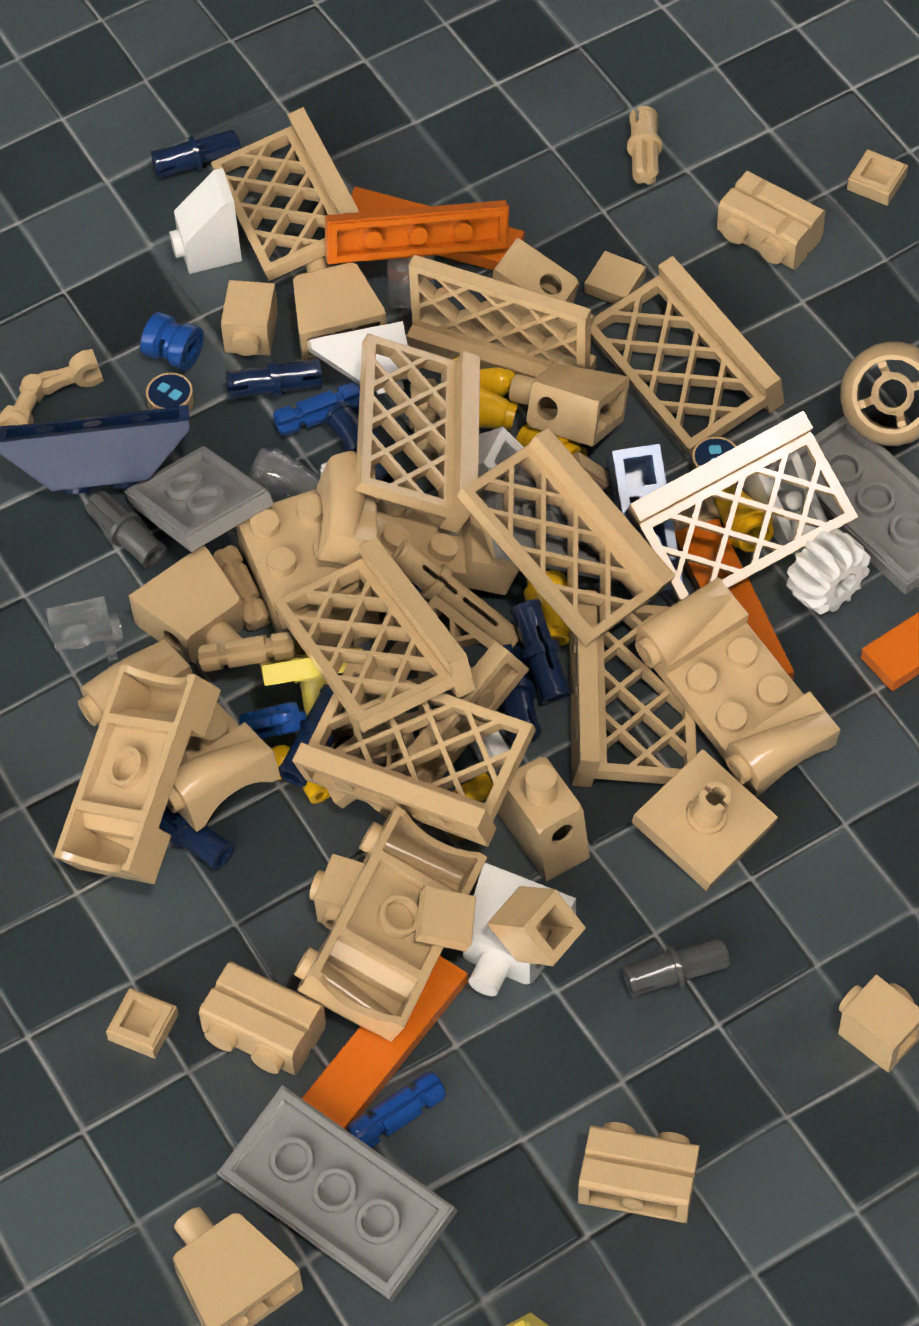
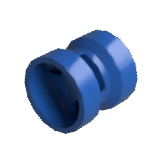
(172, 341)

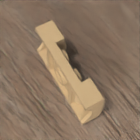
(356, 518)
(734, 687)
(212, 765)
(132, 773)
(370, 958)

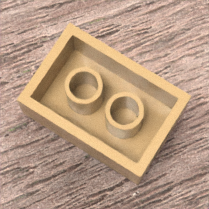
(283, 557)

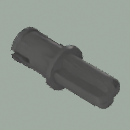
(125, 529)
(675, 967)

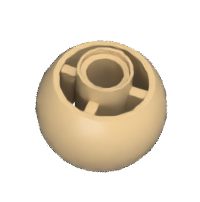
(853, 406)

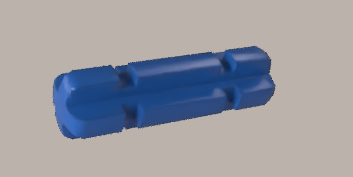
(314, 409)
(274, 720)
(398, 1109)

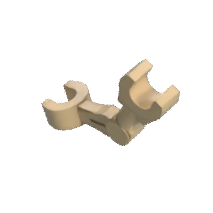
(82, 370)

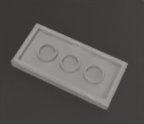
(882, 497)
(337, 1193)

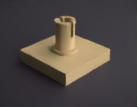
(704, 819)

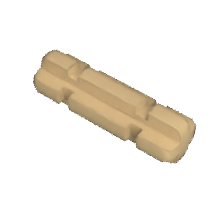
(255, 610)
(247, 651)

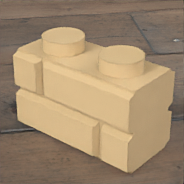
(770, 220)
(262, 1020)
(638, 1172)

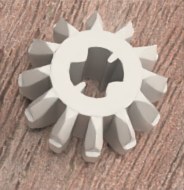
(828, 571)

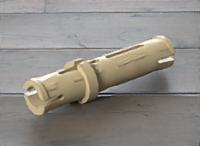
(439, 581)

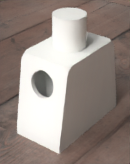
(487, 951)

